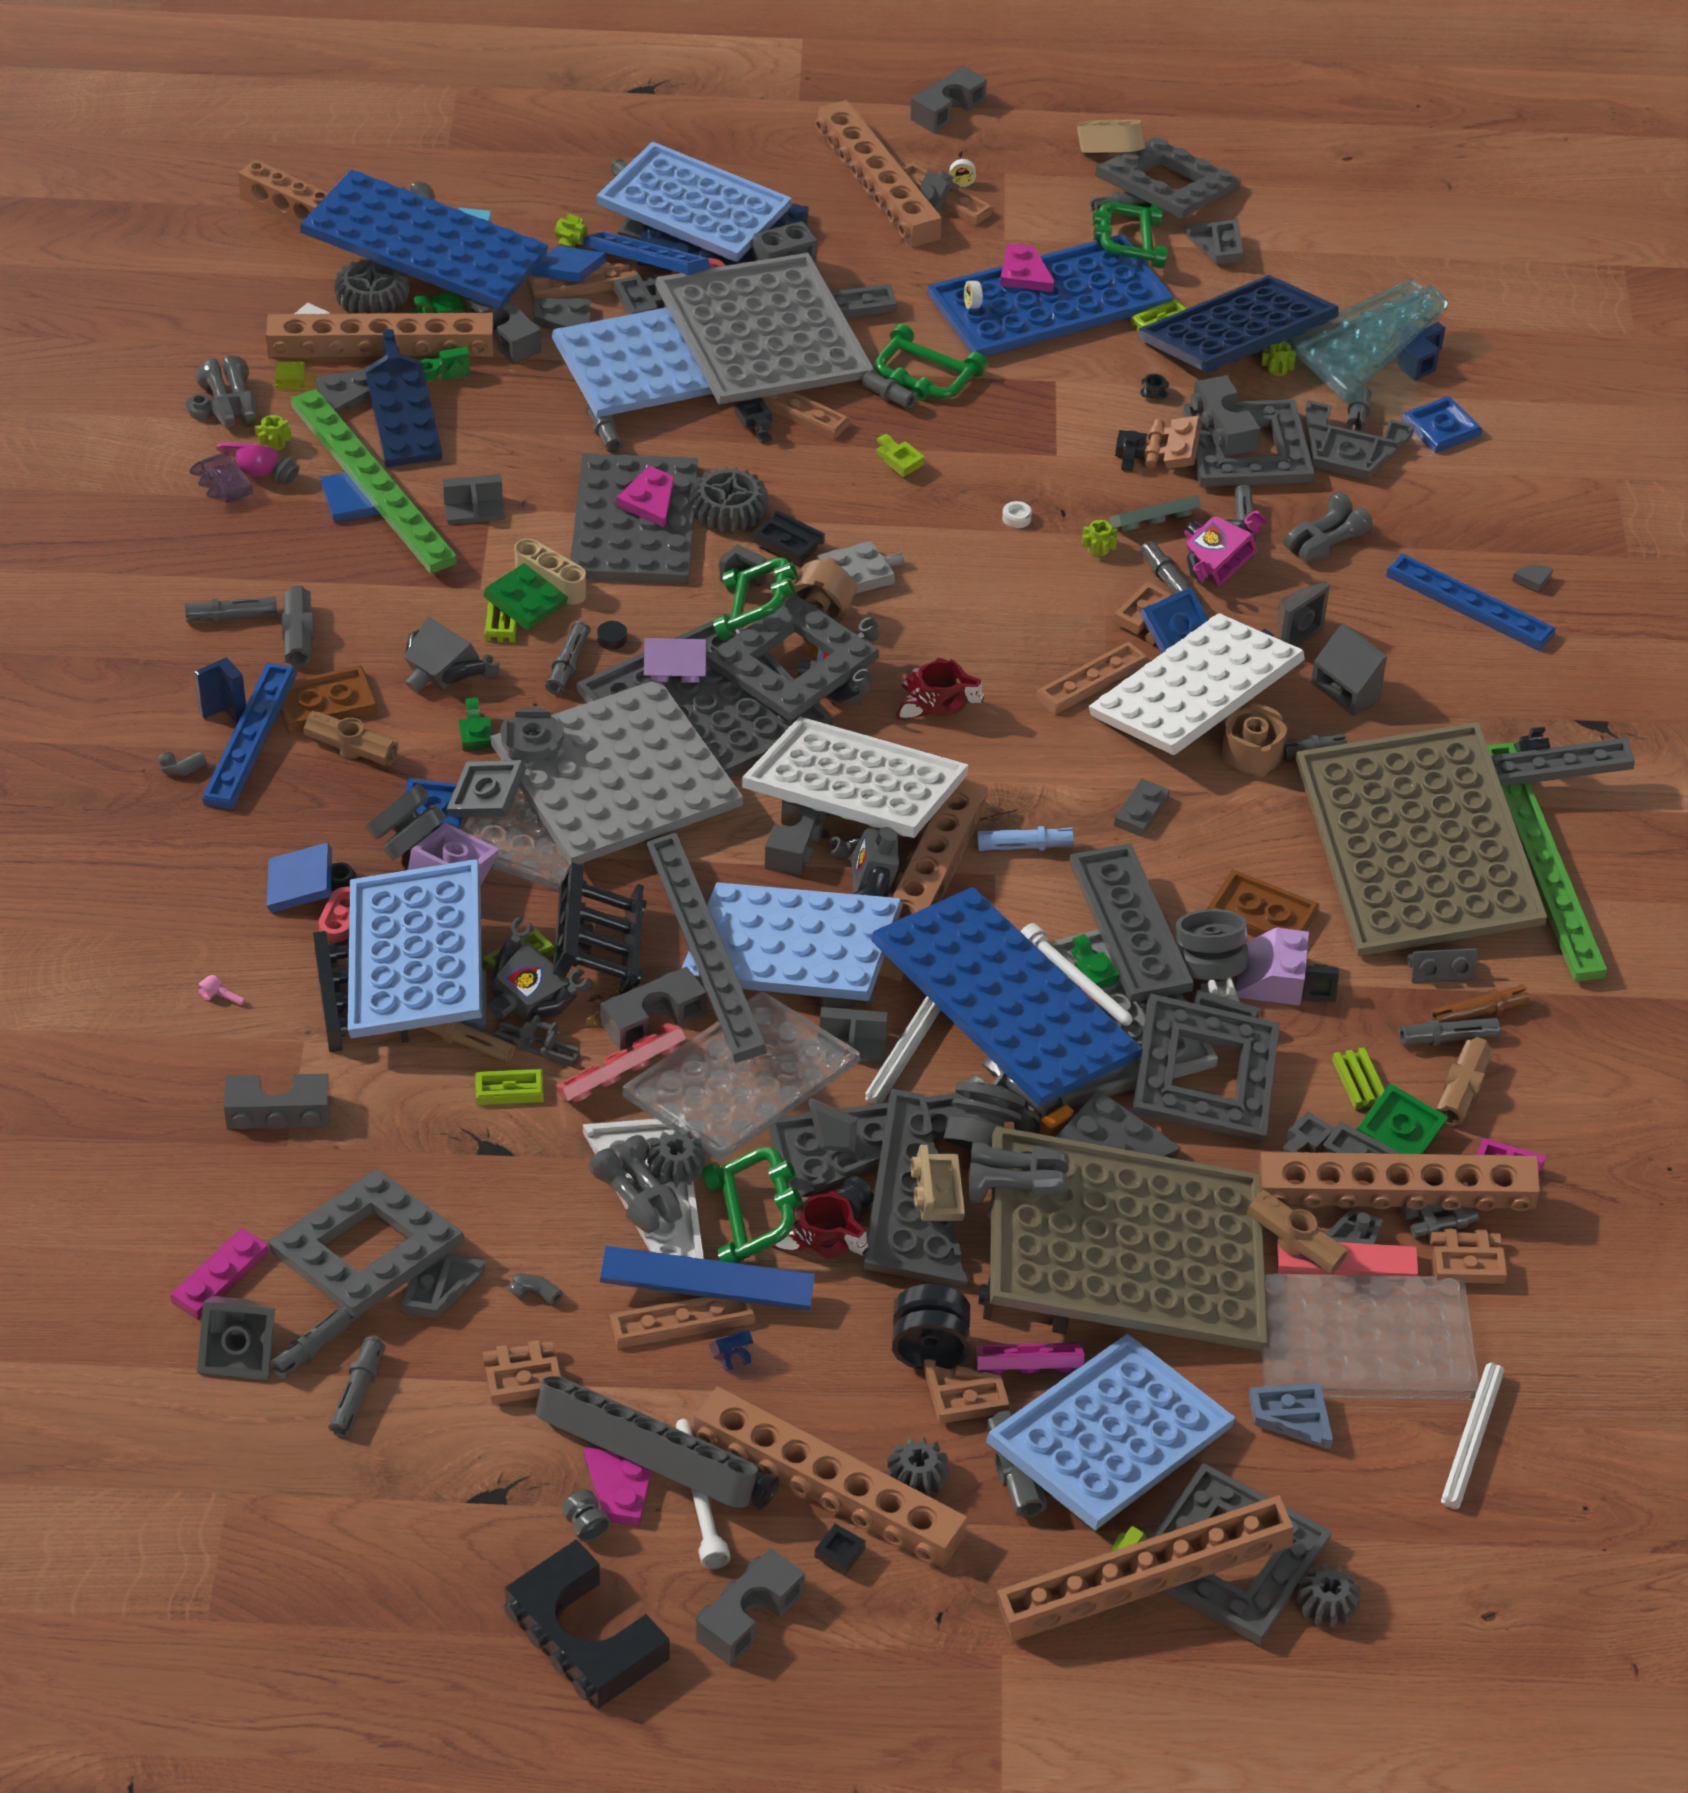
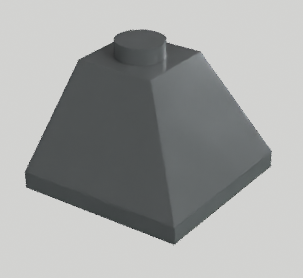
(1302, 614)
(236, 1338)

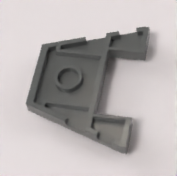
(1349, 450)

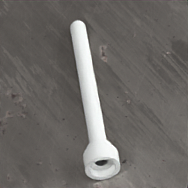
(1039, 939)
(713, 1550)

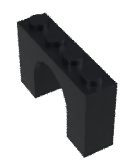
(596, 1667)

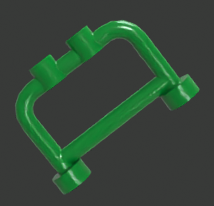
(1148, 217)
(902, 339)
(738, 583)
(786, 1199)

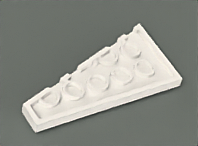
(672, 1238)

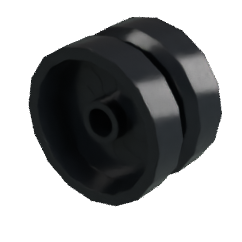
(931, 1325)

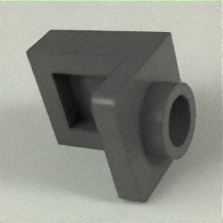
(936, 187)
(741, 560)

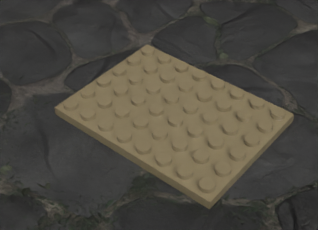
(1420, 839)
(1132, 1244)

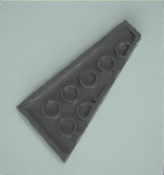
(1112, 1125)
(821, 1169)
(897, 1235)

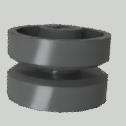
(406, 822)
(1213, 943)

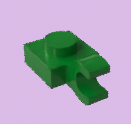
(439, 303)
(450, 364)
(475, 731)
(1094, 966)

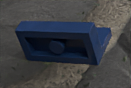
(219, 689)

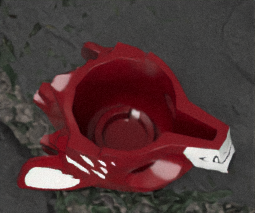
(937, 692)
(825, 1228)

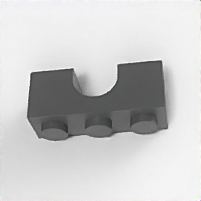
(934, 105)
(515, 331)
(1216, 404)
(792, 846)
(675, 995)
(302, 1106)
(768, 1584)

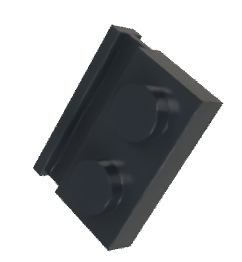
(788, 537)

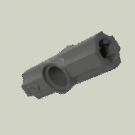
(297, 626)
(1025, 1493)

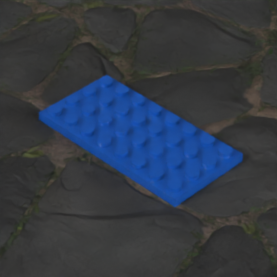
(424, 239)
(1087, 292)
(1006, 996)

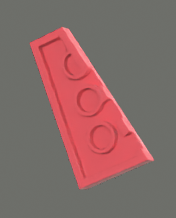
(666, 1042)

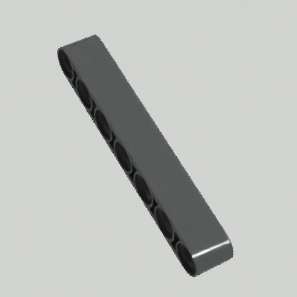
(646, 1441)

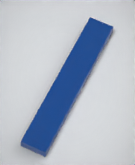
(646, 252)
(1471, 602)
(249, 736)
(707, 1278)

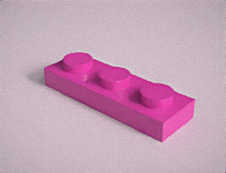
(220, 1272)
(1029, 1357)

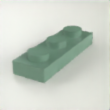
(1155, 514)

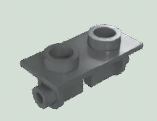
(1443, 965)

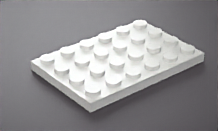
(1196, 683)
(855, 776)

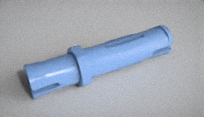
(1025, 839)

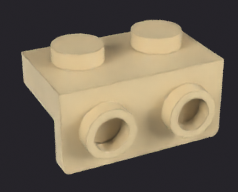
(939, 1186)

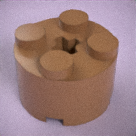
(826, 587)
(1254, 740)

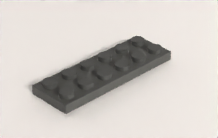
(1131, 922)

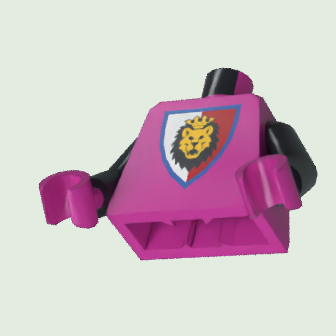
(1221, 546)

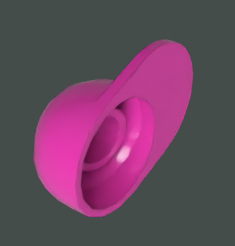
(251, 458)

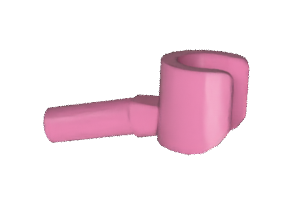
(212, 985)

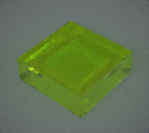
(290, 374)

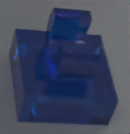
(732, 1345)

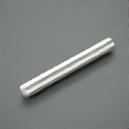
(902, 1052)
(1472, 1436)

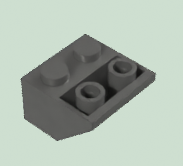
(1350, 670)

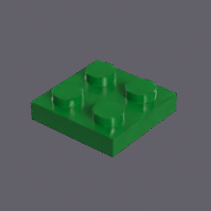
(525, 596)
(1402, 1122)

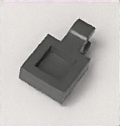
(1307, 1134)

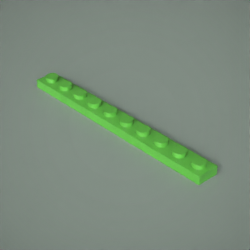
(374, 481)
(1552, 881)

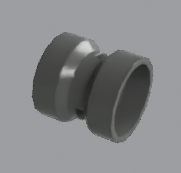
(584, 1512)

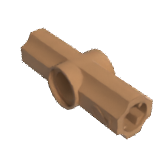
(351, 738)
(1465, 1081)
(1298, 1232)

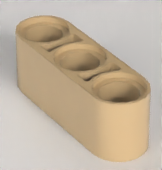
(1111, 136)
(553, 567)

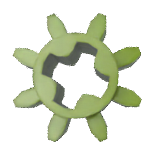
(571, 231)
(1279, 358)
(273, 432)
(1099, 538)

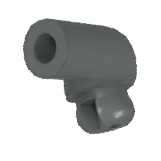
(181, 767)
(537, 1284)

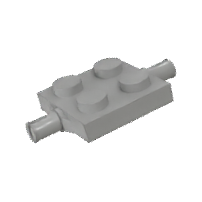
(866, 565)

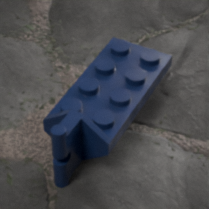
(402, 407)

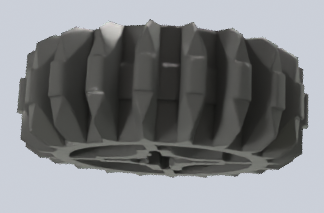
(370, 288)
(729, 499)

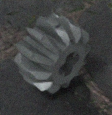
(676, 1158)
(919, 1466)
(1328, 1596)

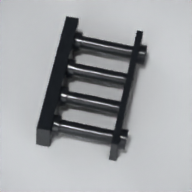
(570, 932)
(328, 980)

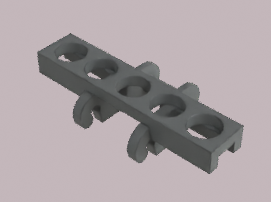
(520, 1036)

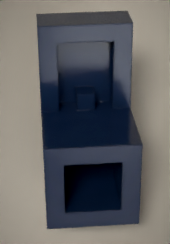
(1422, 353)

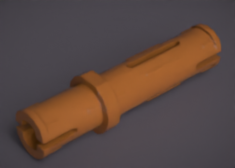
(1492, 1002)

